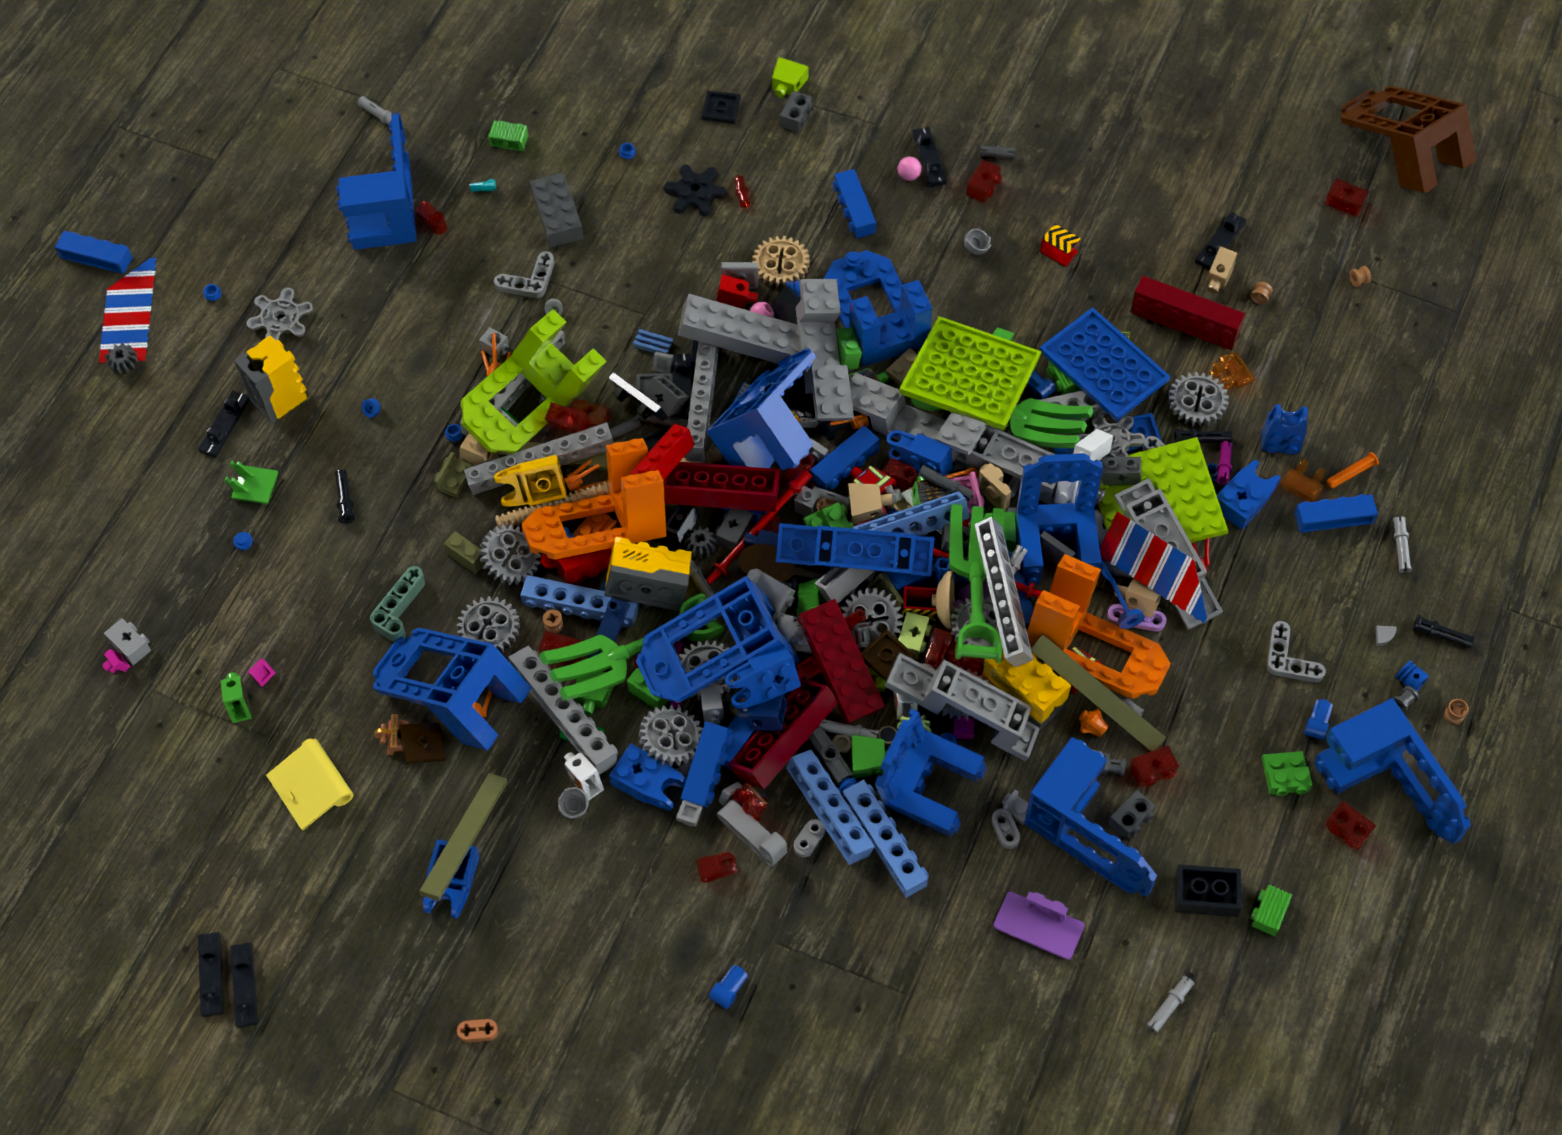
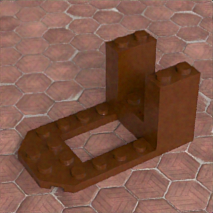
(1438, 124)

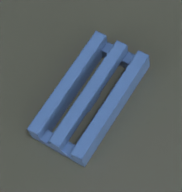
(654, 340)

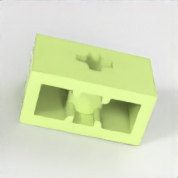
(915, 625)

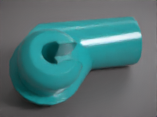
(489, 185)

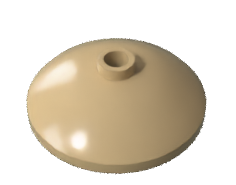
(944, 599)

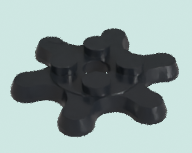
(700, 198)

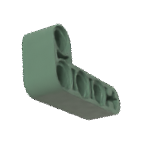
(410, 581)

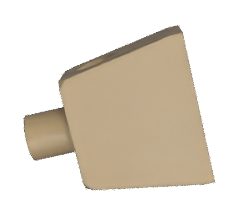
(1221, 269)
(474, 453)
(867, 502)
(1140, 597)

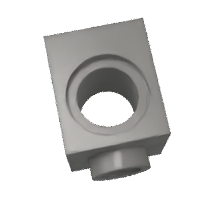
(502, 343)
(806, 501)

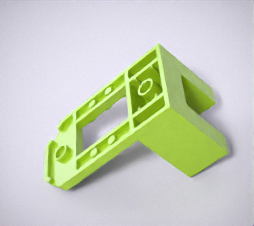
(546, 369)

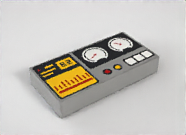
(805, 418)

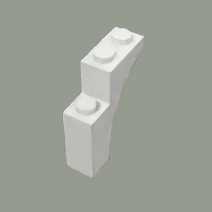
(1096, 446)

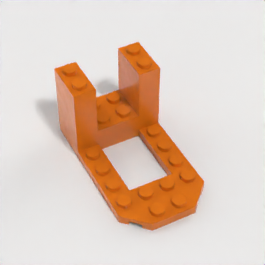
(634, 498)
(1064, 612)

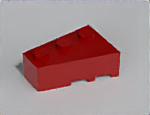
(583, 566)

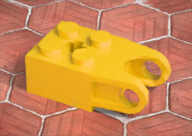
(528, 482)

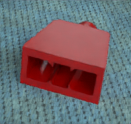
(735, 292)

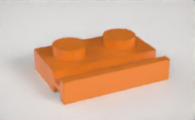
(594, 524)

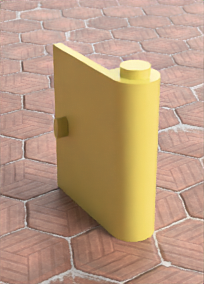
(312, 782)

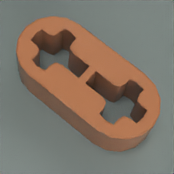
(476, 1025)

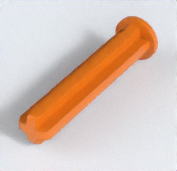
(1353, 470)

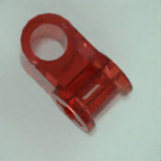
(805, 463)
(901, 473)
(714, 866)

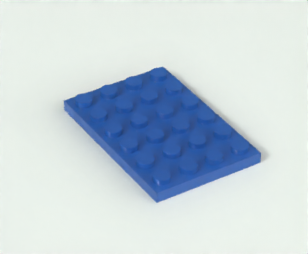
(1104, 364)

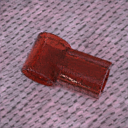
(433, 218)
(939, 643)

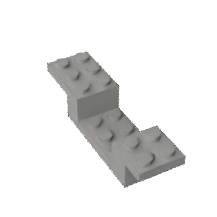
(817, 331)
(890, 413)
(1009, 455)
(1152, 511)
(970, 695)

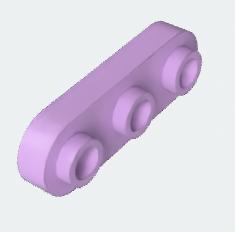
(1146, 624)

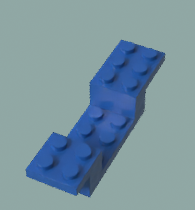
(855, 549)

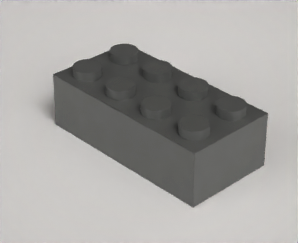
(556, 210)

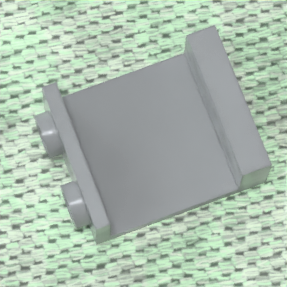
(778, 593)

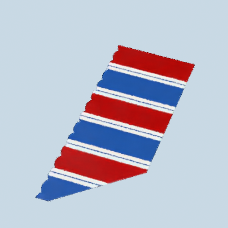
(129, 311)
(1154, 564)

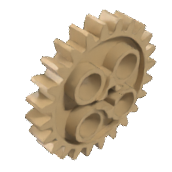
(794, 258)

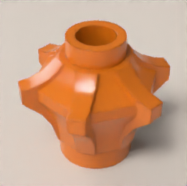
(1092, 723)

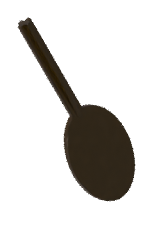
(764, 558)

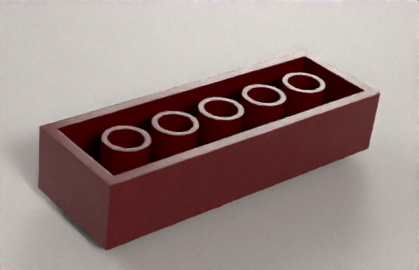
(1187, 312)
(722, 486)
(840, 661)
(770, 750)

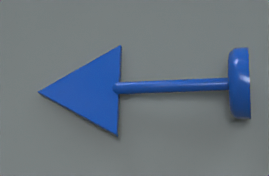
(1129, 618)

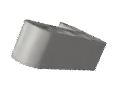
(766, 845)

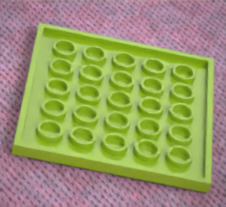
(970, 372)
(1184, 482)

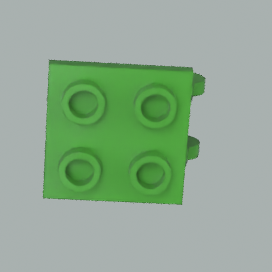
(253, 483)

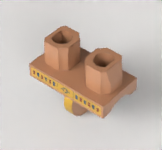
(390, 734)

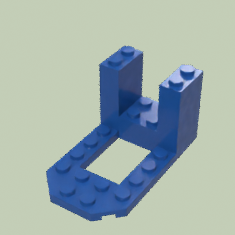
(380, 203)
(891, 333)
(767, 417)
(1064, 522)
(750, 621)
(458, 687)
(1376, 743)
(903, 789)
(1058, 806)

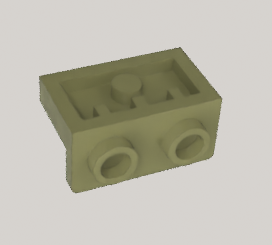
(452, 475)
(883, 582)

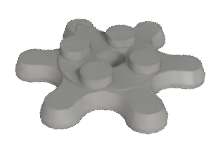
(283, 305)
(1122, 437)

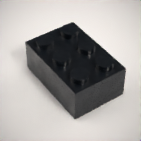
(1208, 890)

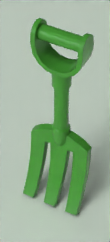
(1031, 416)
(976, 573)
(611, 657)

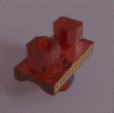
(751, 800)

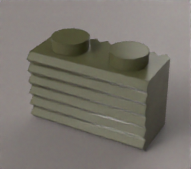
(464, 552)

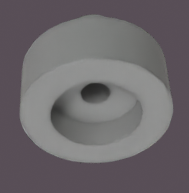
(553, 304)
(896, 494)

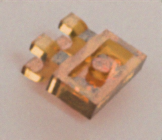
(1236, 368)
(1302, 485)

